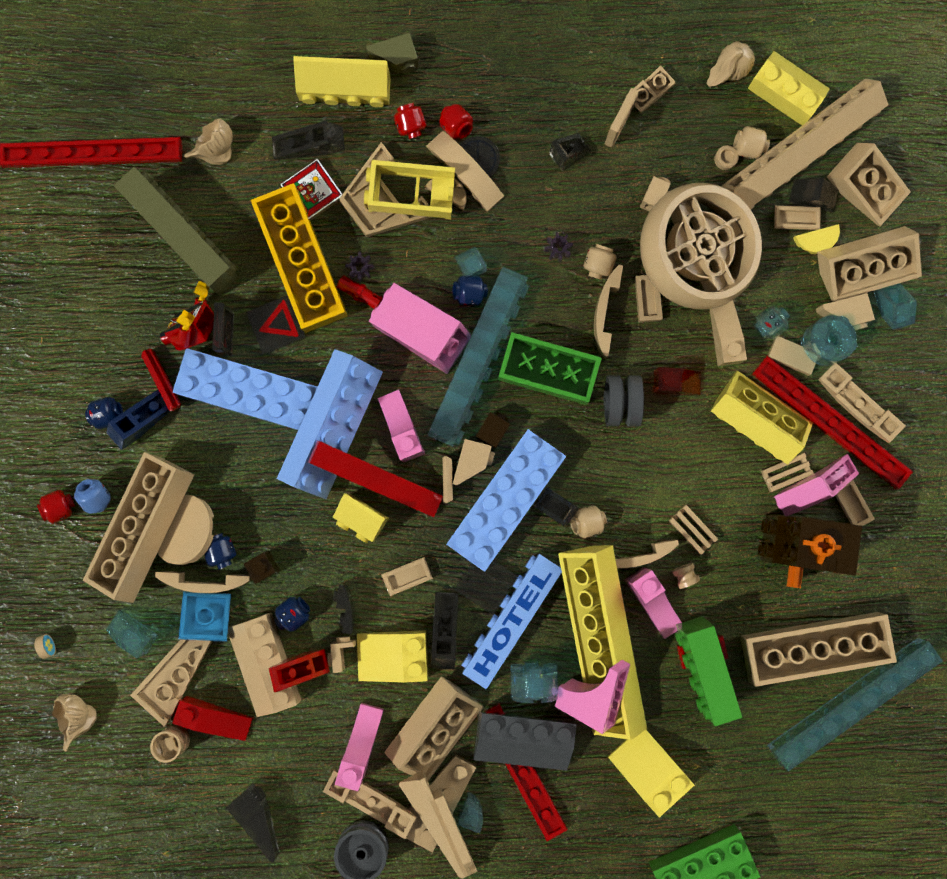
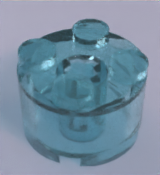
(841, 340)
(534, 682)

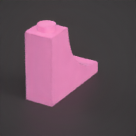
(401, 427)
(817, 487)
(653, 600)
(595, 703)
(359, 747)

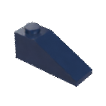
(137, 420)

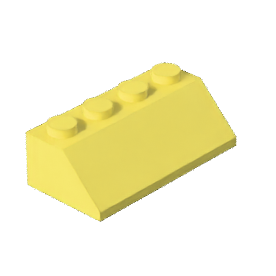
(342, 81)
(762, 418)

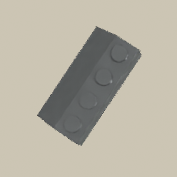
(524, 741)

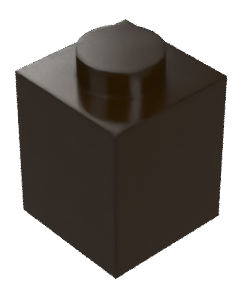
(493, 429)
(261, 567)

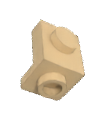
(336, 657)

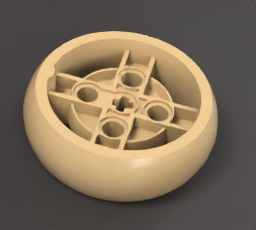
(738, 235)

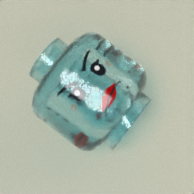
(772, 322)

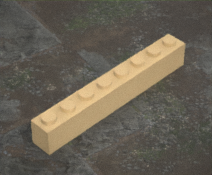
(808, 142)

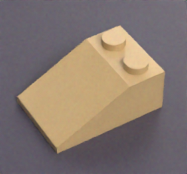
(869, 182)

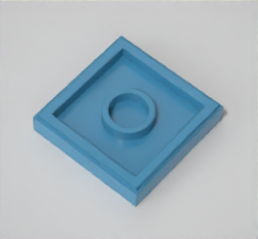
(204, 616)

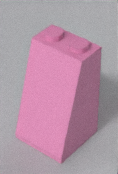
(420, 327)

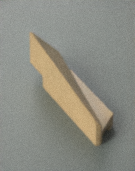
(439, 821)

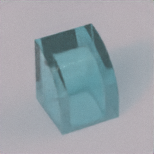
(471, 262)
(471, 814)

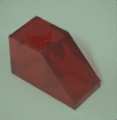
(677, 381)

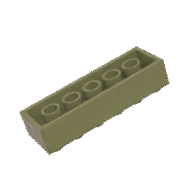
(178, 230)

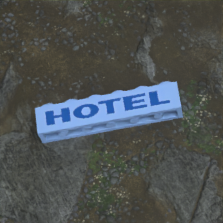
(511, 621)

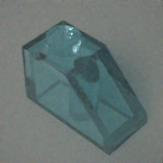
(896, 306)
(131, 634)

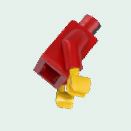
(192, 324)

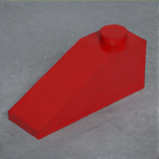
(298, 669)
(211, 719)

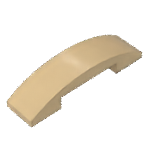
(466, 170)
(602, 338)
(860, 405)
(659, 550)
(177, 580)
(375, 804)

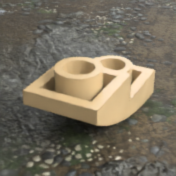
(653, 88)

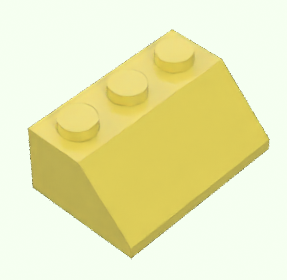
(788, 88)

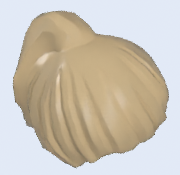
(732, 64)
(214, 143)
(73, 717)

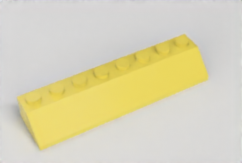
(602, 629)

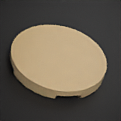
(188, 533)

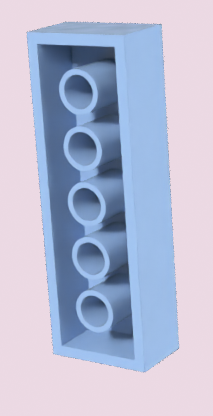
(243, 389)
(330, 418)
(506, 500)

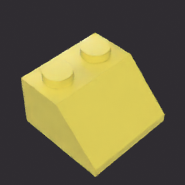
(359, 517)

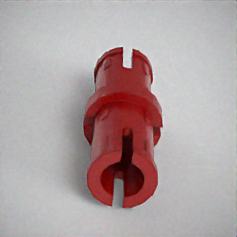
(359, 292)

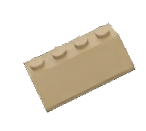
(870, 263)
(256, 650)
(433, 729)

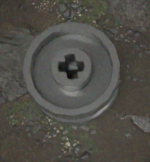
(623, 401)
(366, 837)

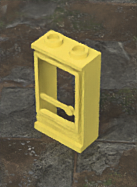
(441, 190)

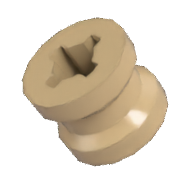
(686, 575)

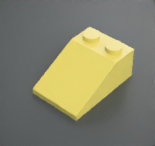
(392, 656)
(651, 772)

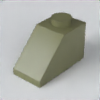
(398, 53)

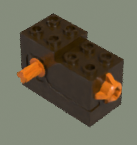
(810, 545)

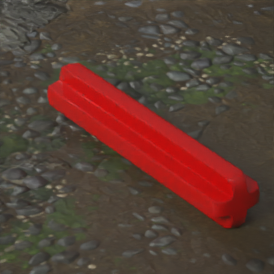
(161, 379)

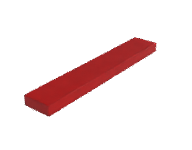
(375, 478)
(535, 795)

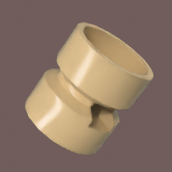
(169, 743)

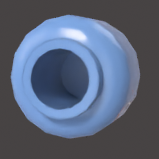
(92, 496)

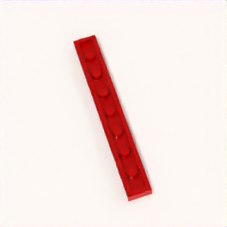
(90, 152)
(832, 423)

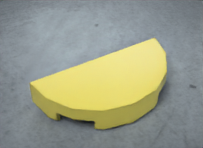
(818, 239)

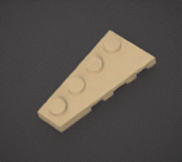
(169, 679)
(452, 781)

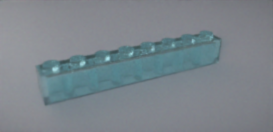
(478, 356)
(854, 704)

